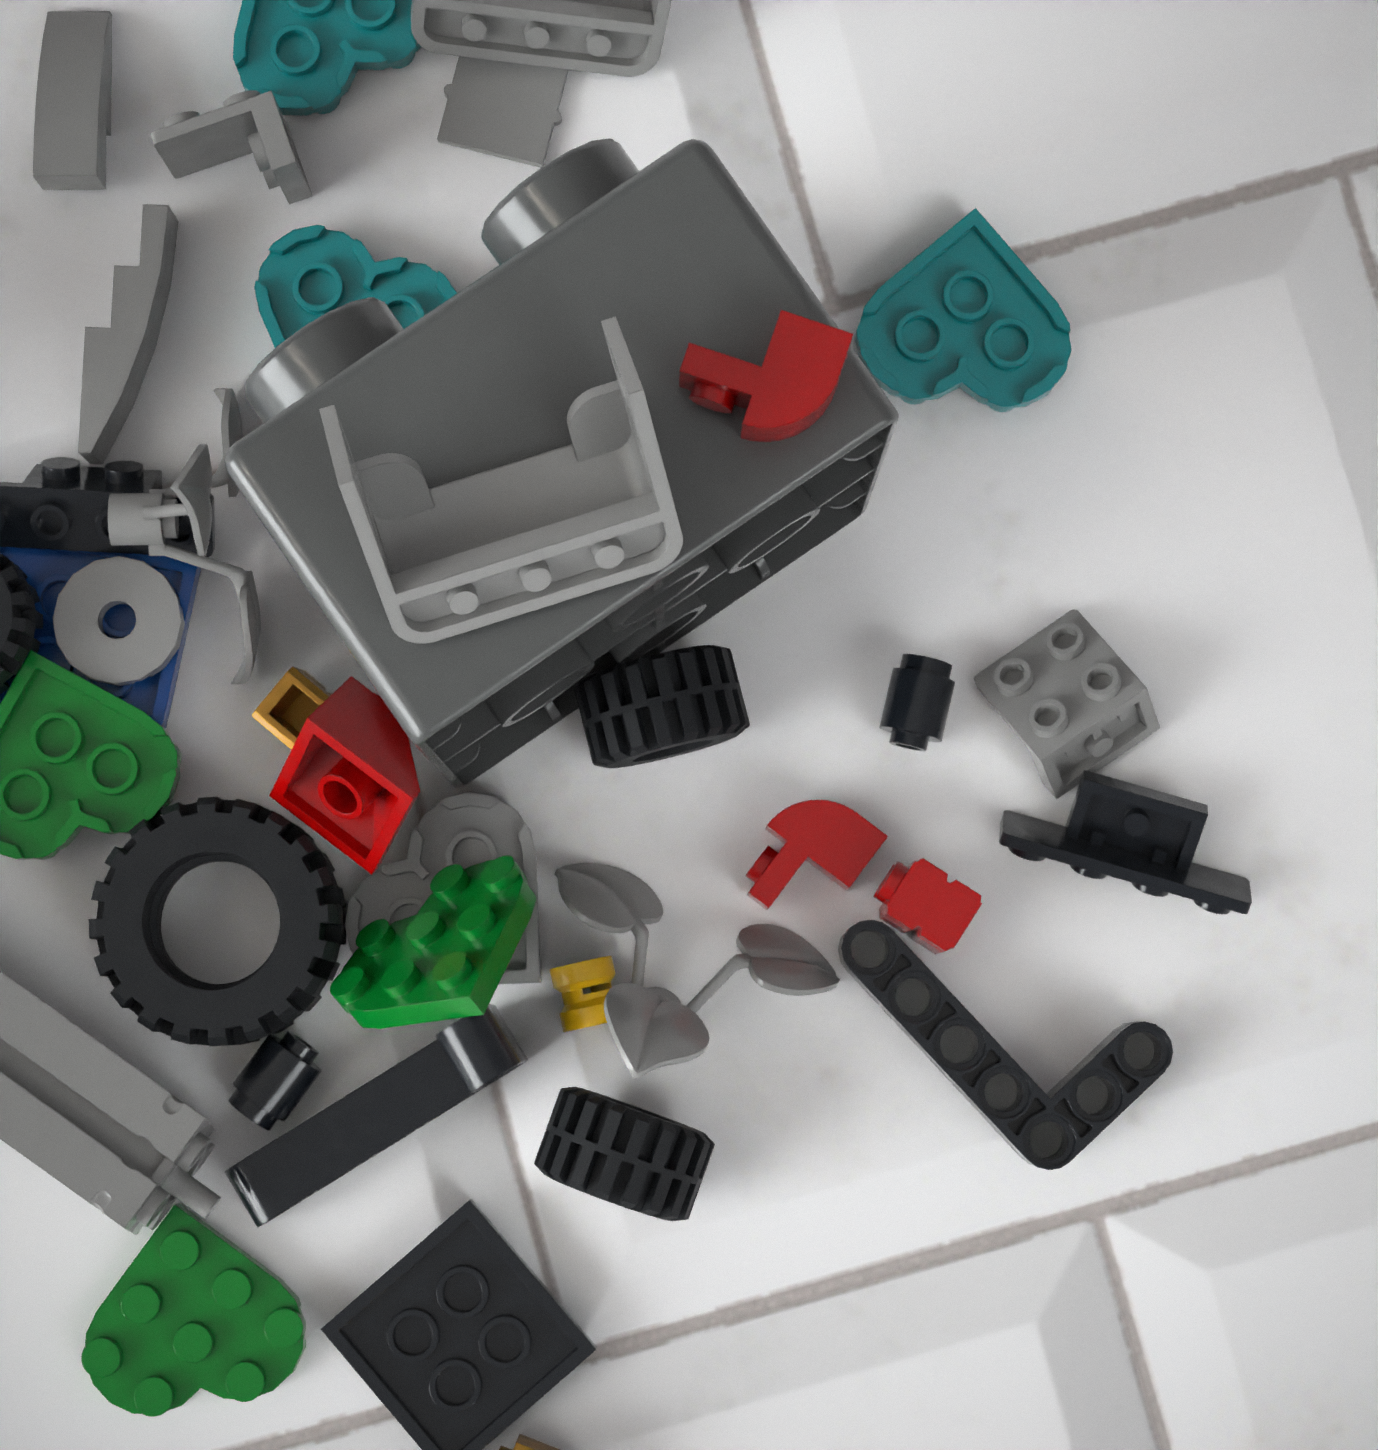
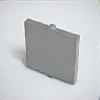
(503, 109)

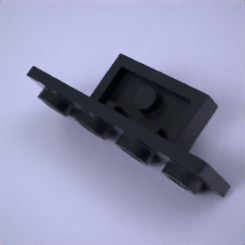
(68, 507)
(1131, 837)

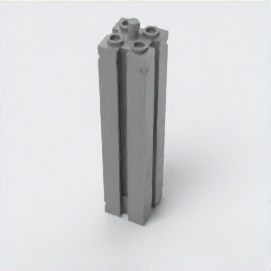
(96, 1117)

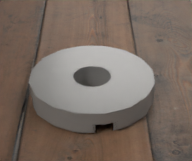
(88, 598)

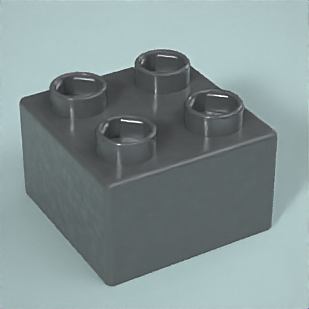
(493, 384)

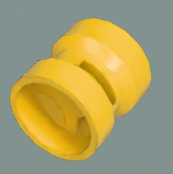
(583, 1009)

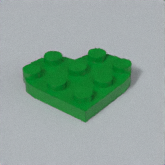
(76, 762)
(444, 956)
(192, 1319)

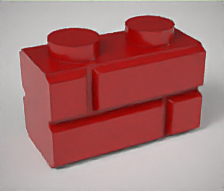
(926, 904)

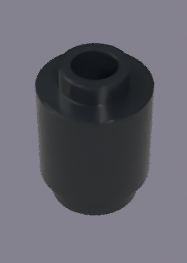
(917, 702)
(275, 1079)

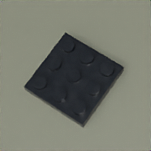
(459, 1336)

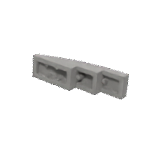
(120, 355)

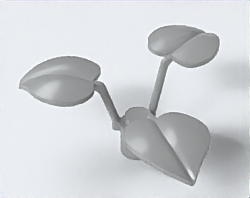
(155, 516)
(652, 1023)

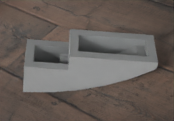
(73, 101)

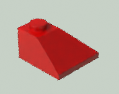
(351, 774)

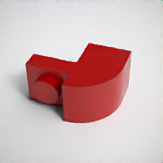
(784, 392)
(825, 836)

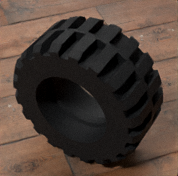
(133, 906)

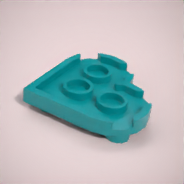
(315, 47)
(325, 269)
(965, 320)

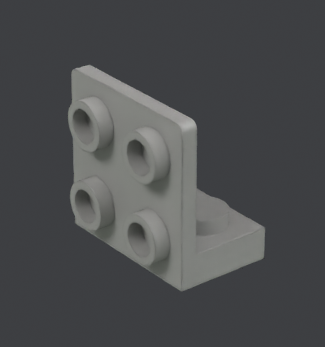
(243, 126)
(1069, 701)

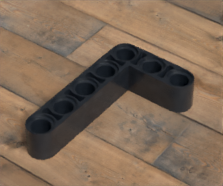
(990, 1058)
(376, 1115)

